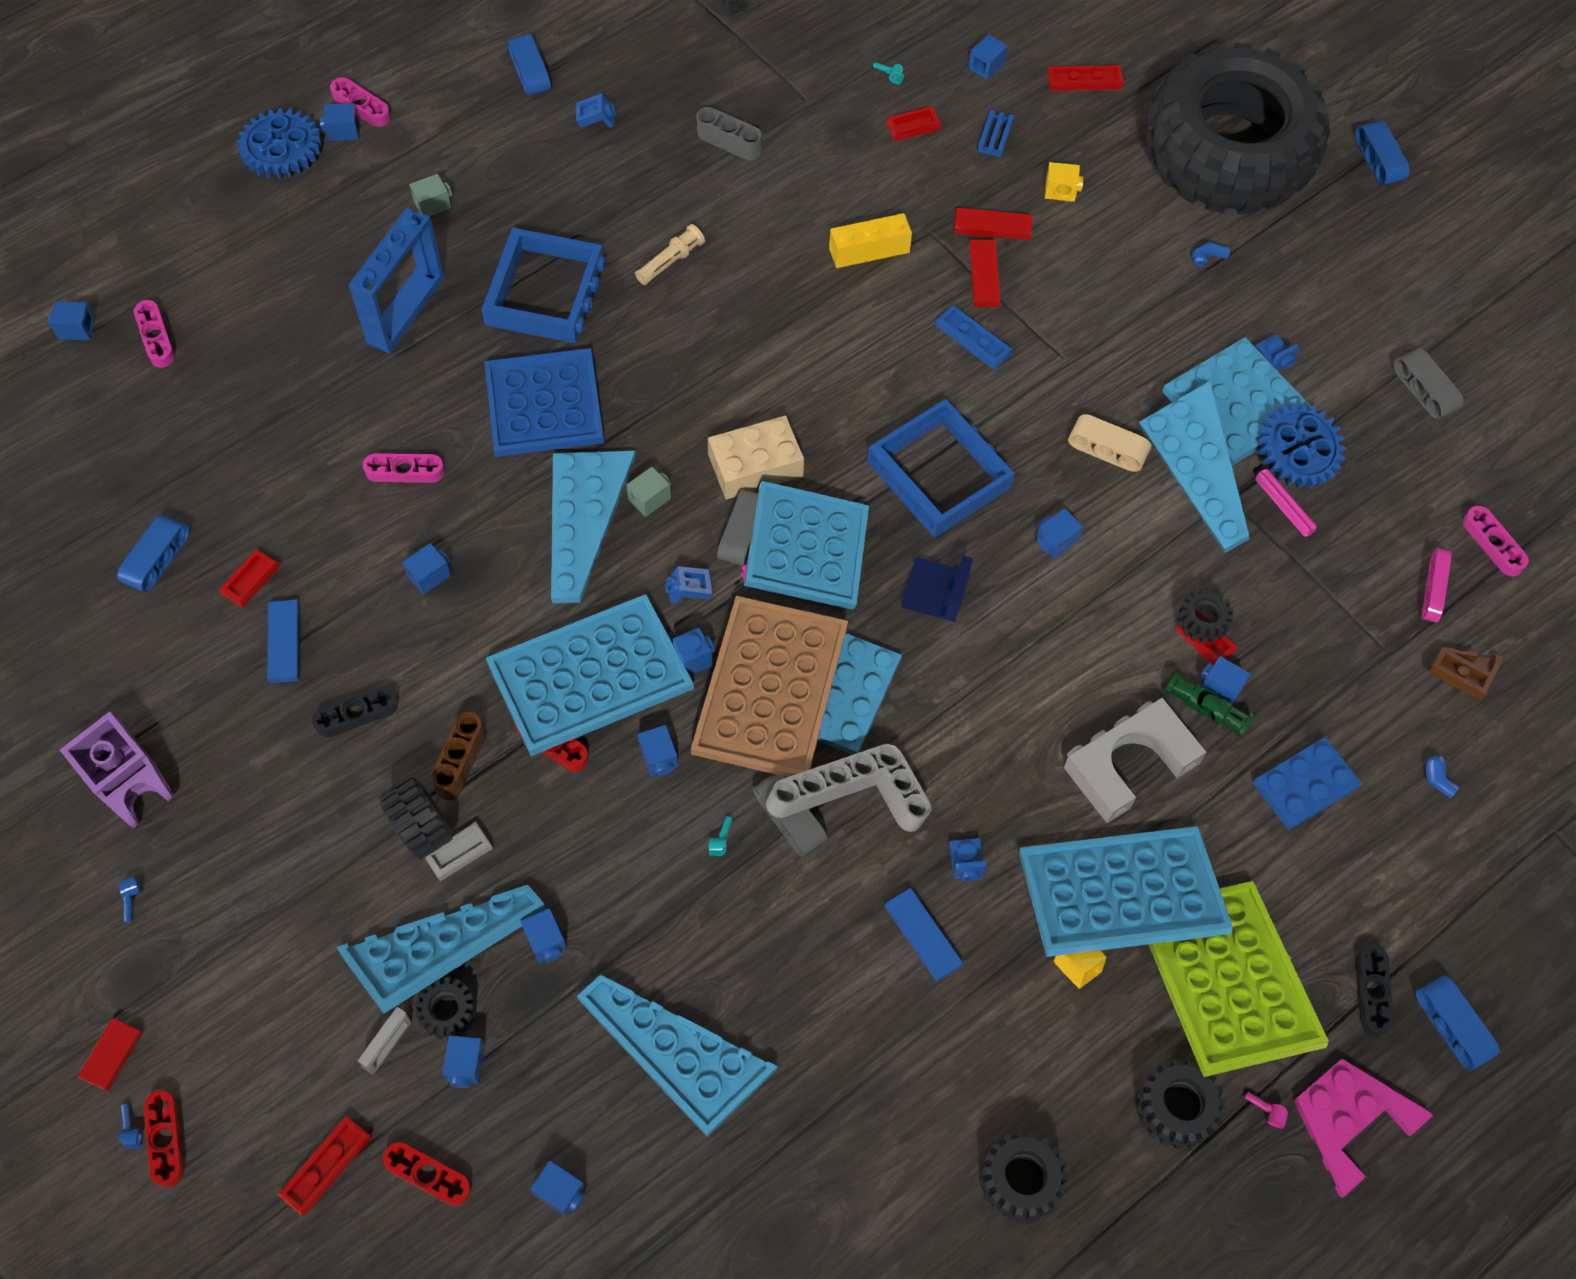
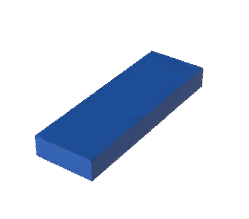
(974, 337)
(283, 641)
(923, 935)

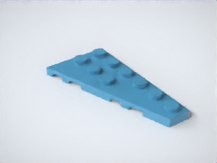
(429, 948)

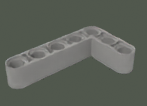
(850, 780)

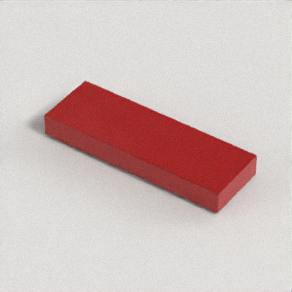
(1085, 78)
(993, 224)
(984, 273)
(325, 1166)

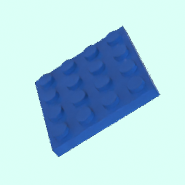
(543, 402)

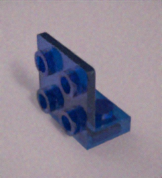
(937, 588)

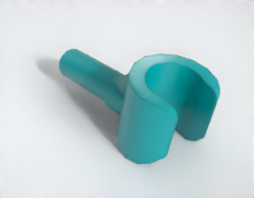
(895, 72)
(717, 846)

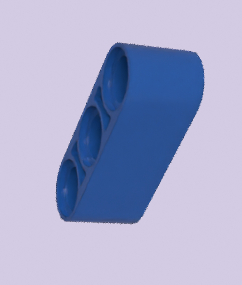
(529, 64)
(1382, 152)
(153, 553)
(1457, 1022)

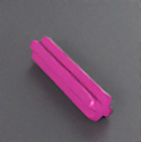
(1286, 502)

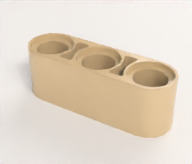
(1109, 443)

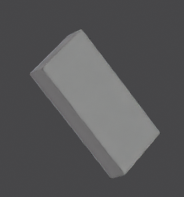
(459, 852)
(384, 1041)

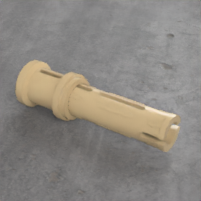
(678, 248)

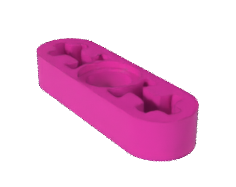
(365, 110)
(155, 324)
(395, 460)
(1495, 552)
(1436, 585)

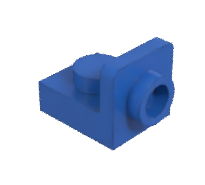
(595, 110)
(1278, 353)
(688, 583)
(967, 859)

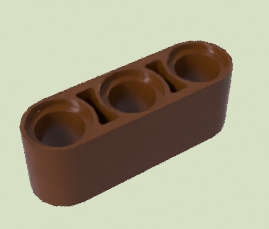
(457, 742)

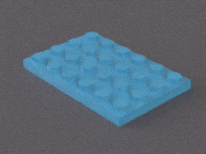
(589, 674)
(1124, 891)

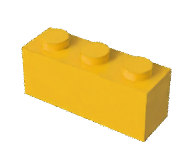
(870, 240)

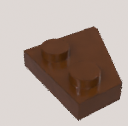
(1466, 670)

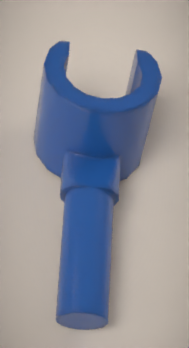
(127, 889)
(129, 1137)

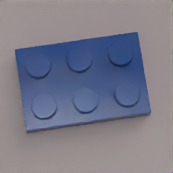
(1307, 783)

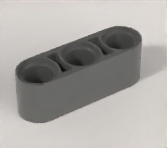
(729, 133)
(1428, 383)
(737, 535)
(799, 829)

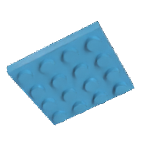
(1244, 393)
(807, 545)
(857, 693)

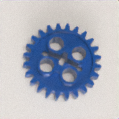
(279, 143)
(1313, 467)

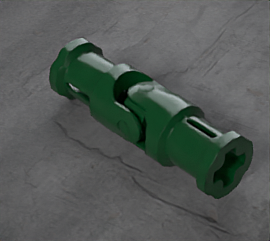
(1219, 709)

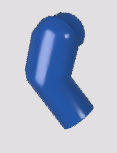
(1201, 254)
(1437, 776)

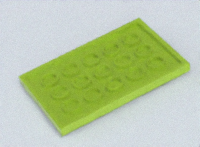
(1239, 991)

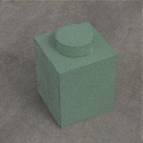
(431, 195)
(649, 491)

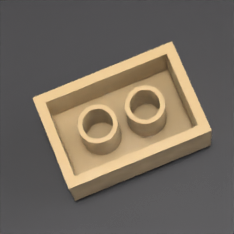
(755, 455)

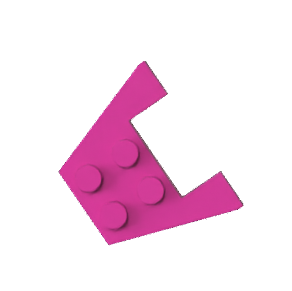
(1341, 1107)

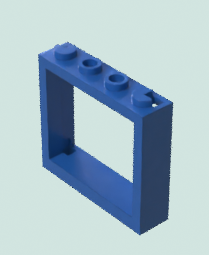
(409, 231)
(537, 324)
(911, 495)

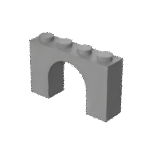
(1153, 727)

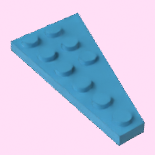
(1195, 452)
(582, 510)
(687, 1061)

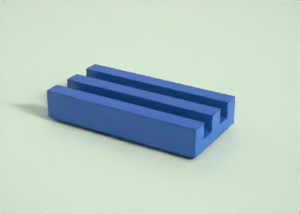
(999, 119)

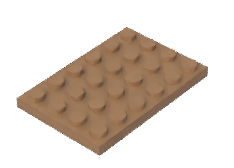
(770, 688)

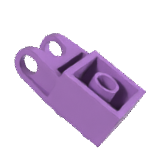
(121, 776)

